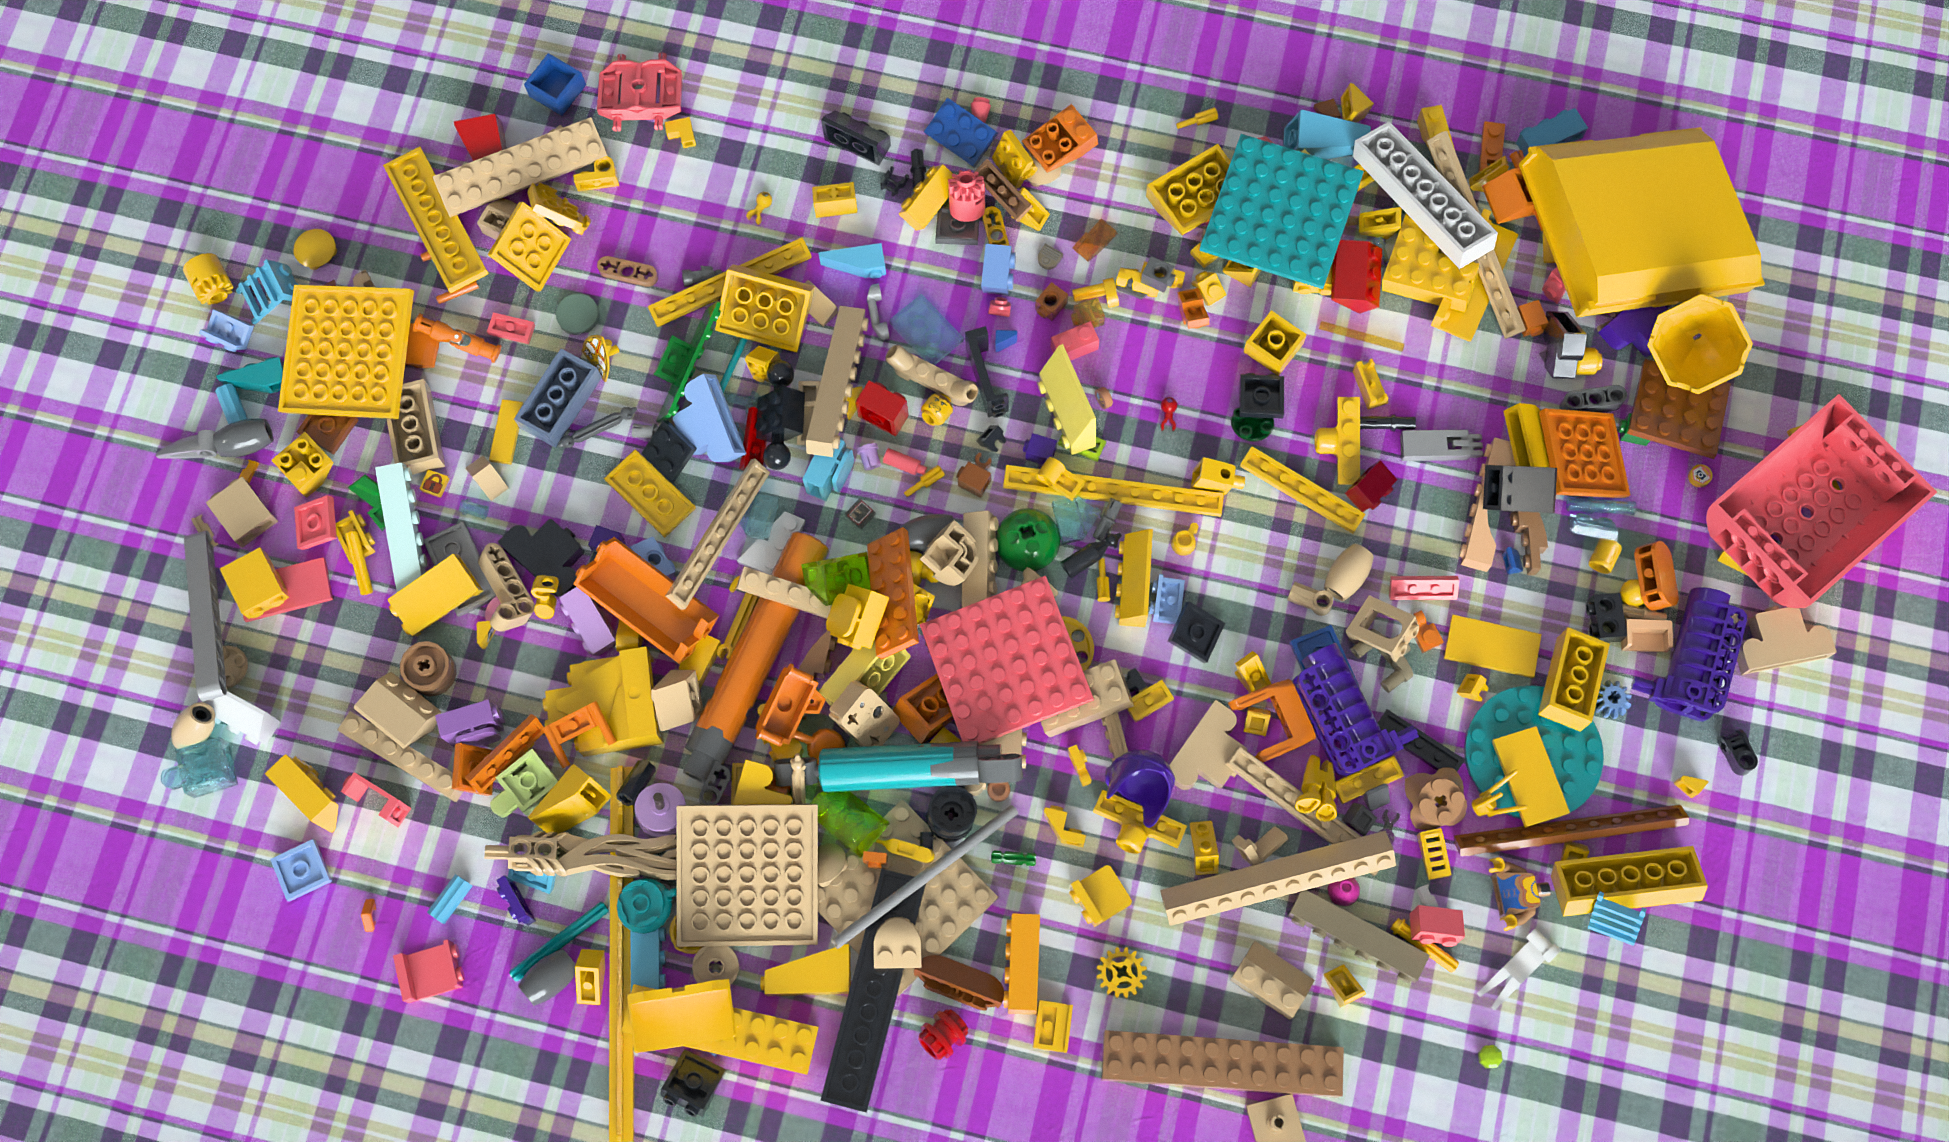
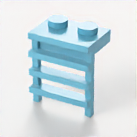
(278, 283)
(1616, 920)

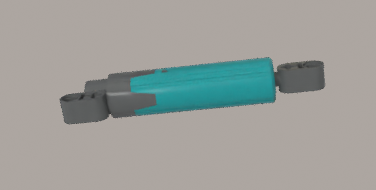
(905, 766)

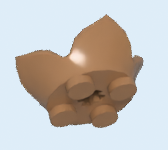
(1423, 789)

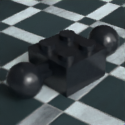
(779, 415)

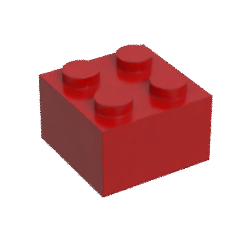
(882, 407)

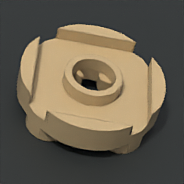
(715, 953)

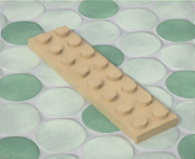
(519, 167)

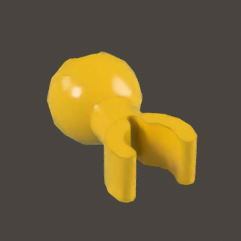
(762, 202)

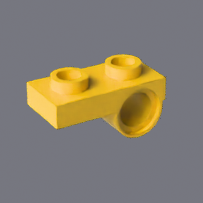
(1058, 478)

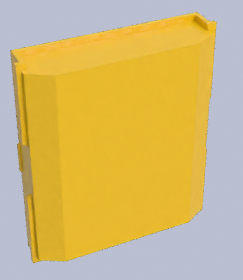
(1642, 220)

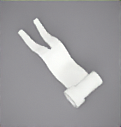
(1522, 965)

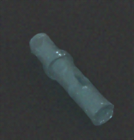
(1600, 506)

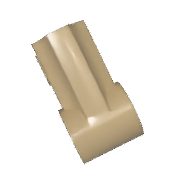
(1308, 598)

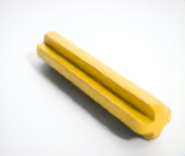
(359, 562)

